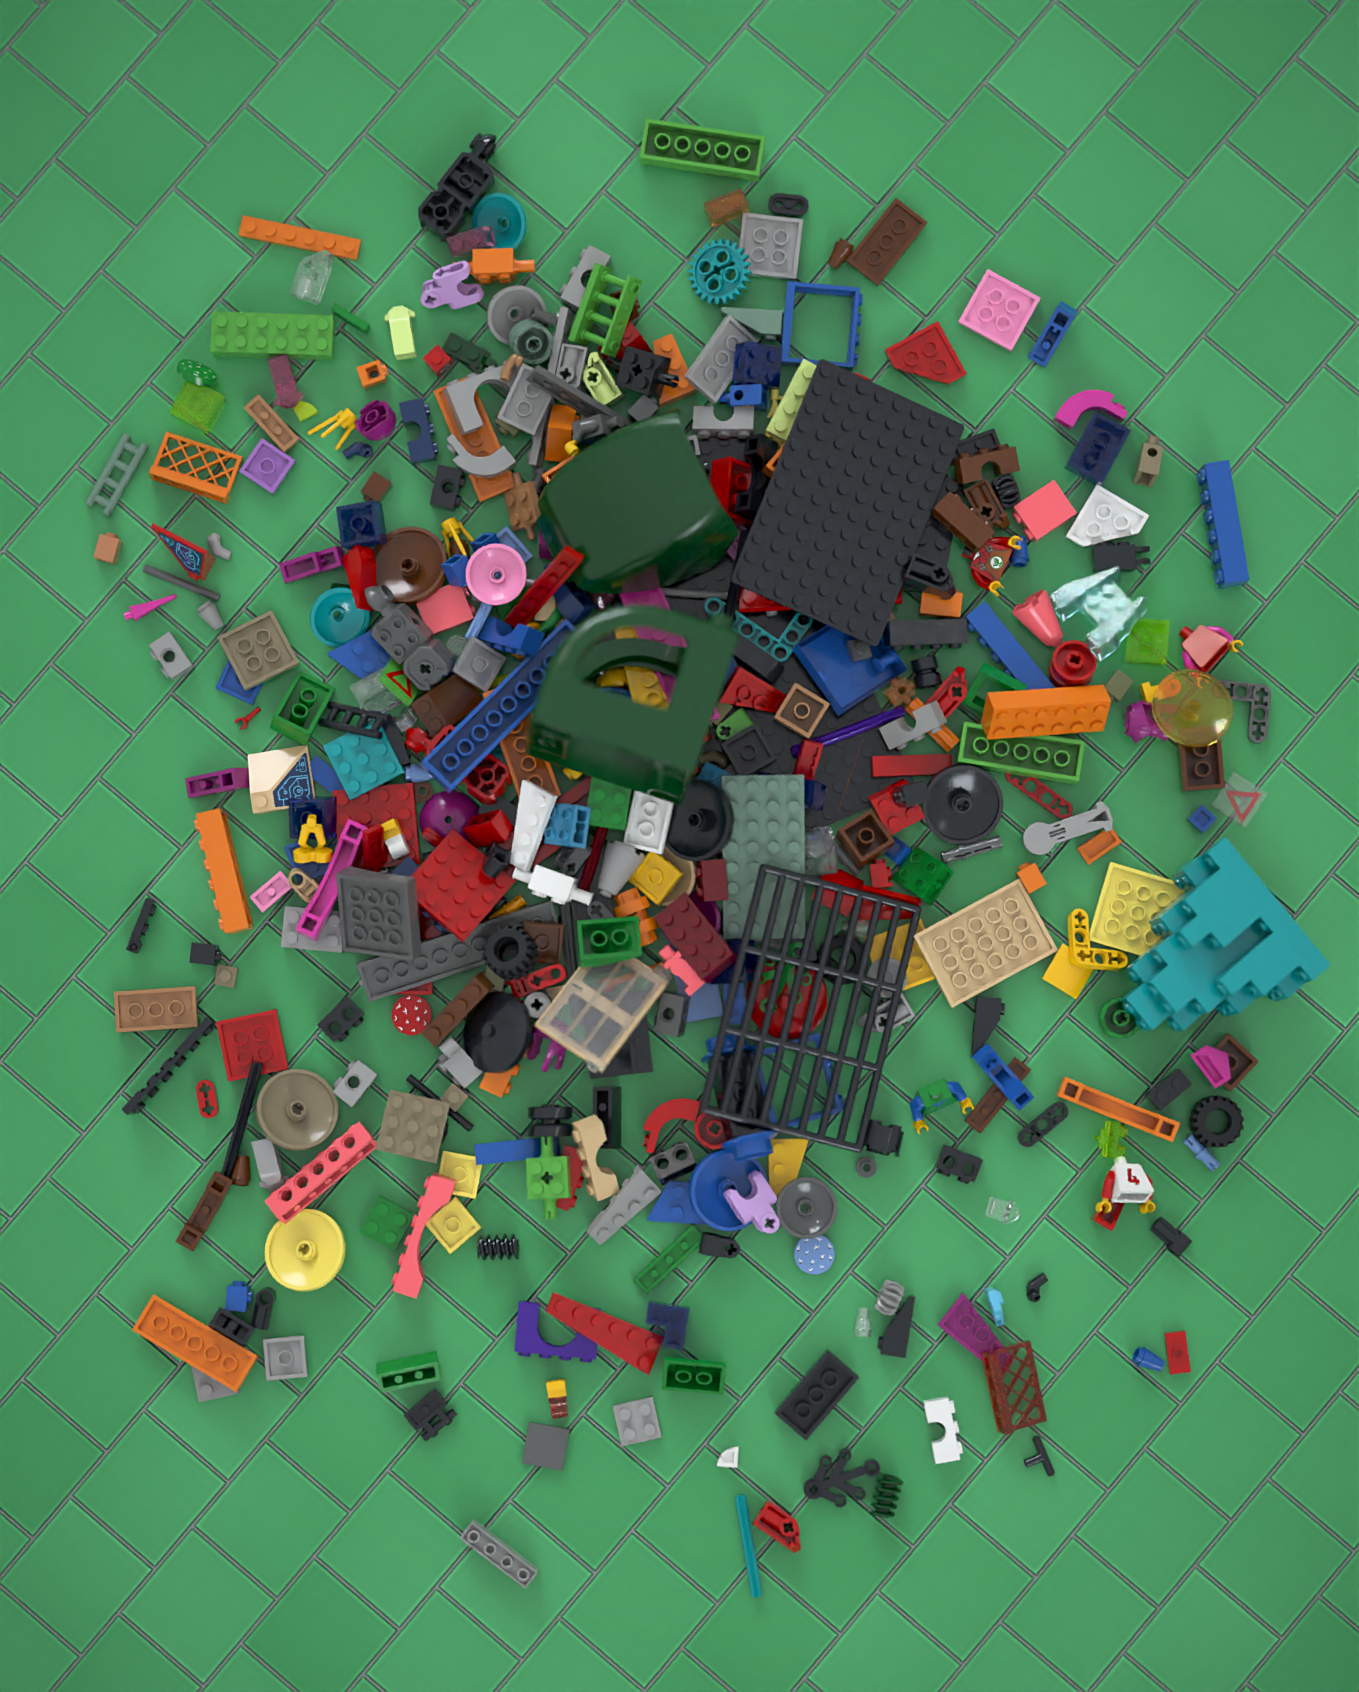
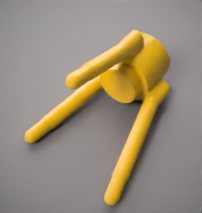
(344, 419)
(452, 529)

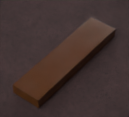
(994, 1099)

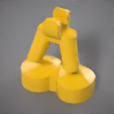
(306, 853)

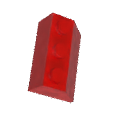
(727, 479)

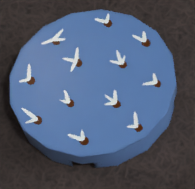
(814, 1254)

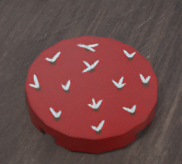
(411, 1014)

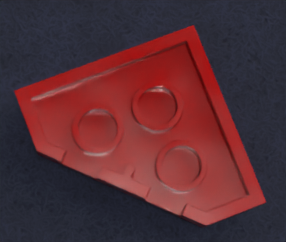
(927, 356)

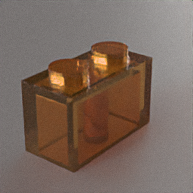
(726, 207)

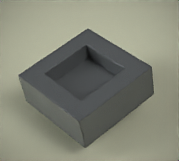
(858, 650)

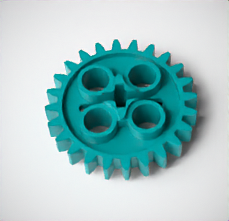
(727, 288)

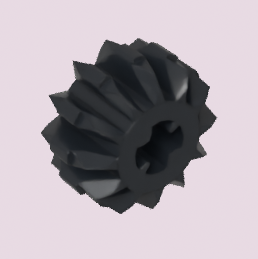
(1006, 490)

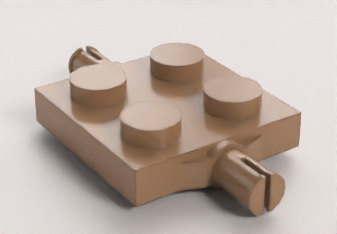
(522, 506)

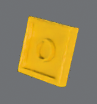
(656, 877)

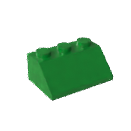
(693, 1376)

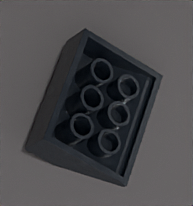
(632, 1057)

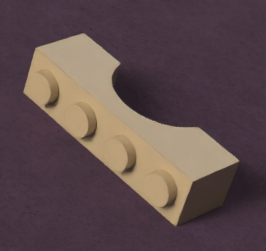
(590, 1136)

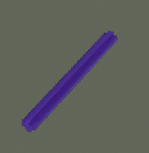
(855, 728)

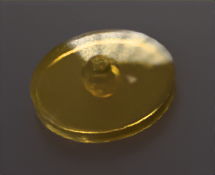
(1192, 708)

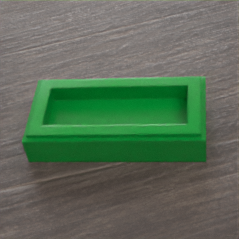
(350, 319)

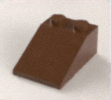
(446, 703)

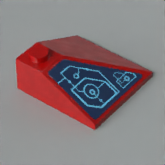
(190, 556)

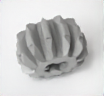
(889, 1297)

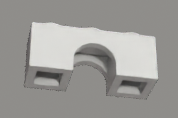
(947, 1447)

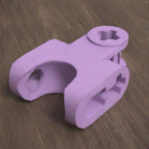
(448, 288)
(755, 1206)

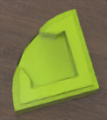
(305, 410)

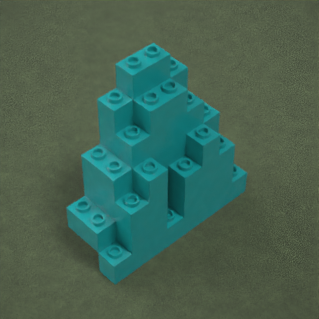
(1219, 946)

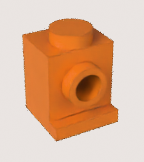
(367, 369)

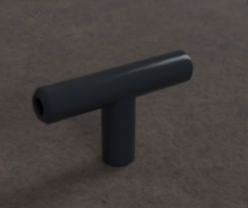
(1042, 1456)

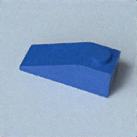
(1052, 334)

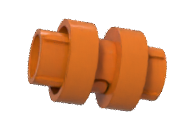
(632, 903)

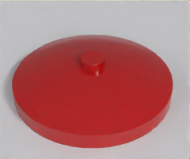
(782, 1001)

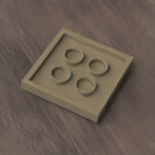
(258, 650)
(413, 1126)

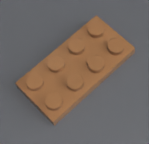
(156, 1009)

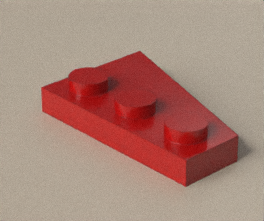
(749, 691)

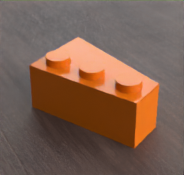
(667, 347)

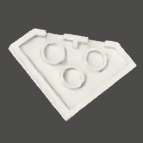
(1105, 519)

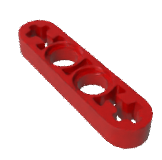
(1036, 795)

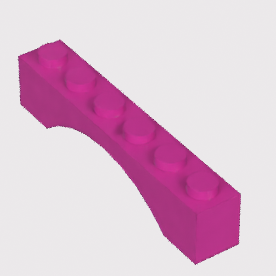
(326, 895)

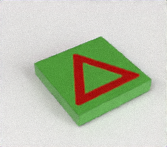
(397, 682)

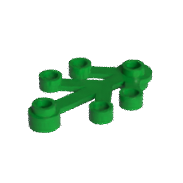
(788, 976)

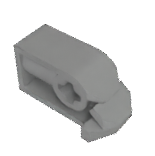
(573, 361)
(903, 1014)
(269, 1164)

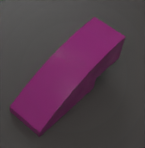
(312, 564)

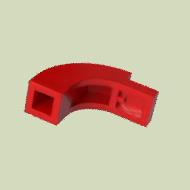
(671, 1109)

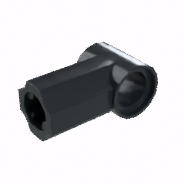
(1174, 1239)
(263, 1310)

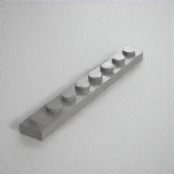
(539, 440)

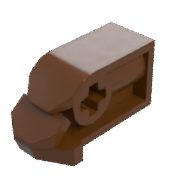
(982, 498)

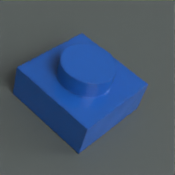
(1201, 819)

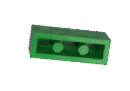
(408, 1371)

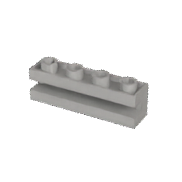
(499, 1553)

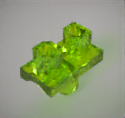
(1109, 1140)

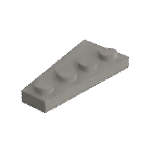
(631, 1199)

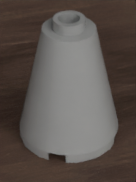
(617, 867)

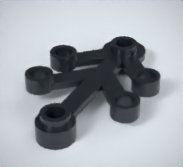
(838, 1480)

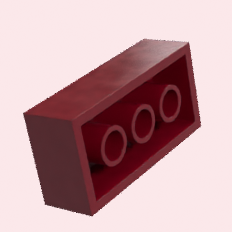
(696, 937)

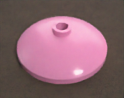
(482, 570)

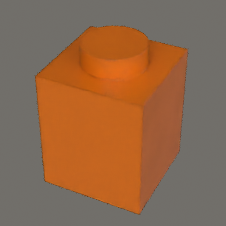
(1030, 877)

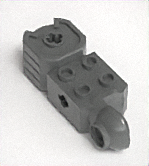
(409, 640)

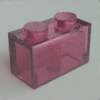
(478, 238)

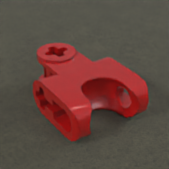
(527, 984)

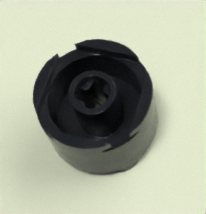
(883, 1139)

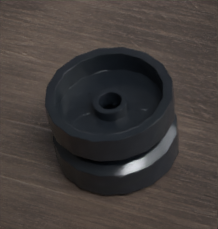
(550, 1121)

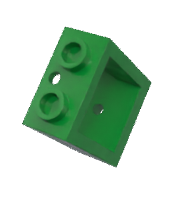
(995, 676)

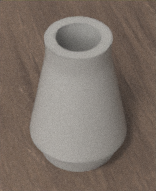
(210, 614)

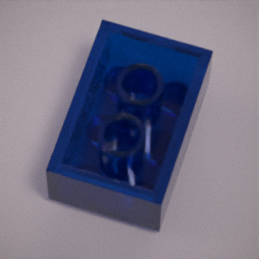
(1097, 449)

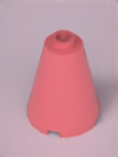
(1040, 618)

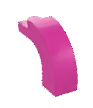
(1088, 401)

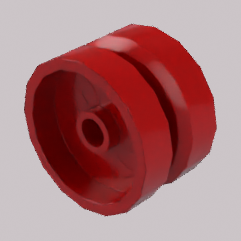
(1072, 665)

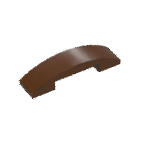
(205, 1211)

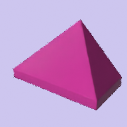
(1213, 1064)

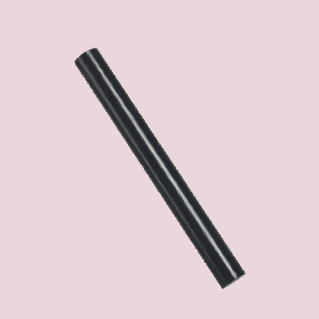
(429, 1094)

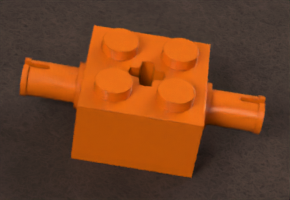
(497, 266)

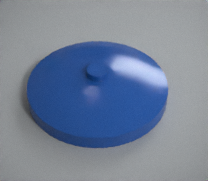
(711, 1179)

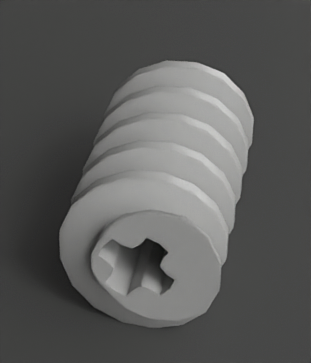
(531, 999)

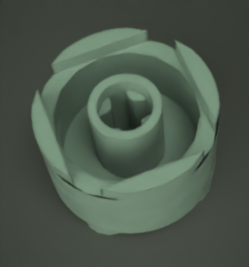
(541, 338)

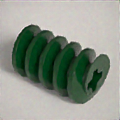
(886, 1496)

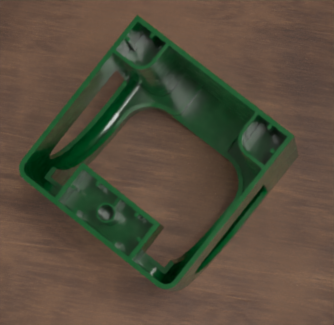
(621, 737)

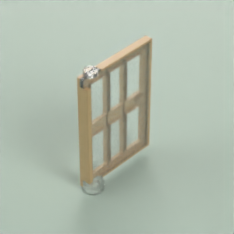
(603, 1008)

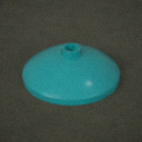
(494, 211)
(342, 628)

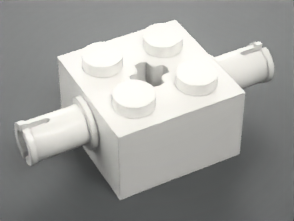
(554, 884)

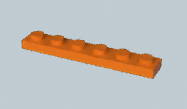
(299, 237)

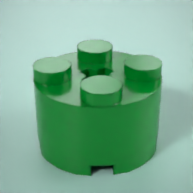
(1109, 1024)

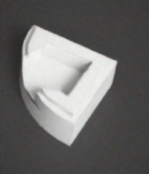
(729, 1457)

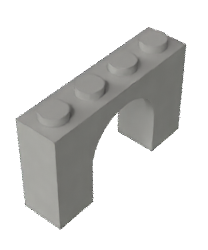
(461, 396)

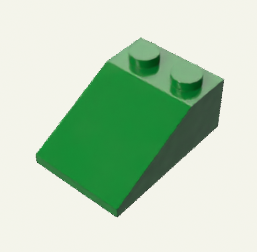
(302, 708)
(608, 940)

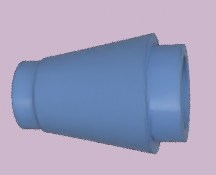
(416, 773)

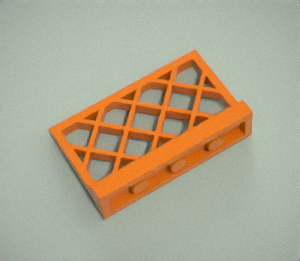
(194, 484)

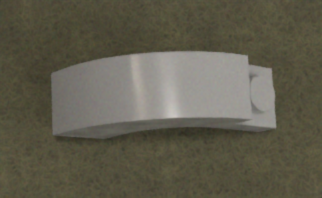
(481, 467)

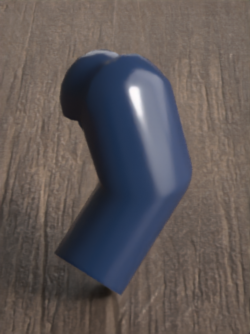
(358, 449)

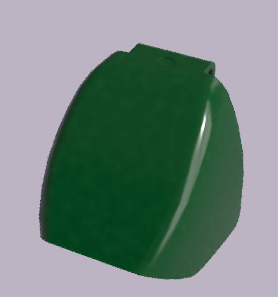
(636, 510)

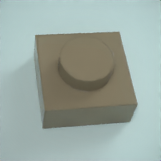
(226, 976)

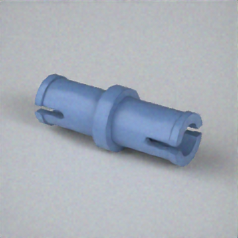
(1201, 1152)

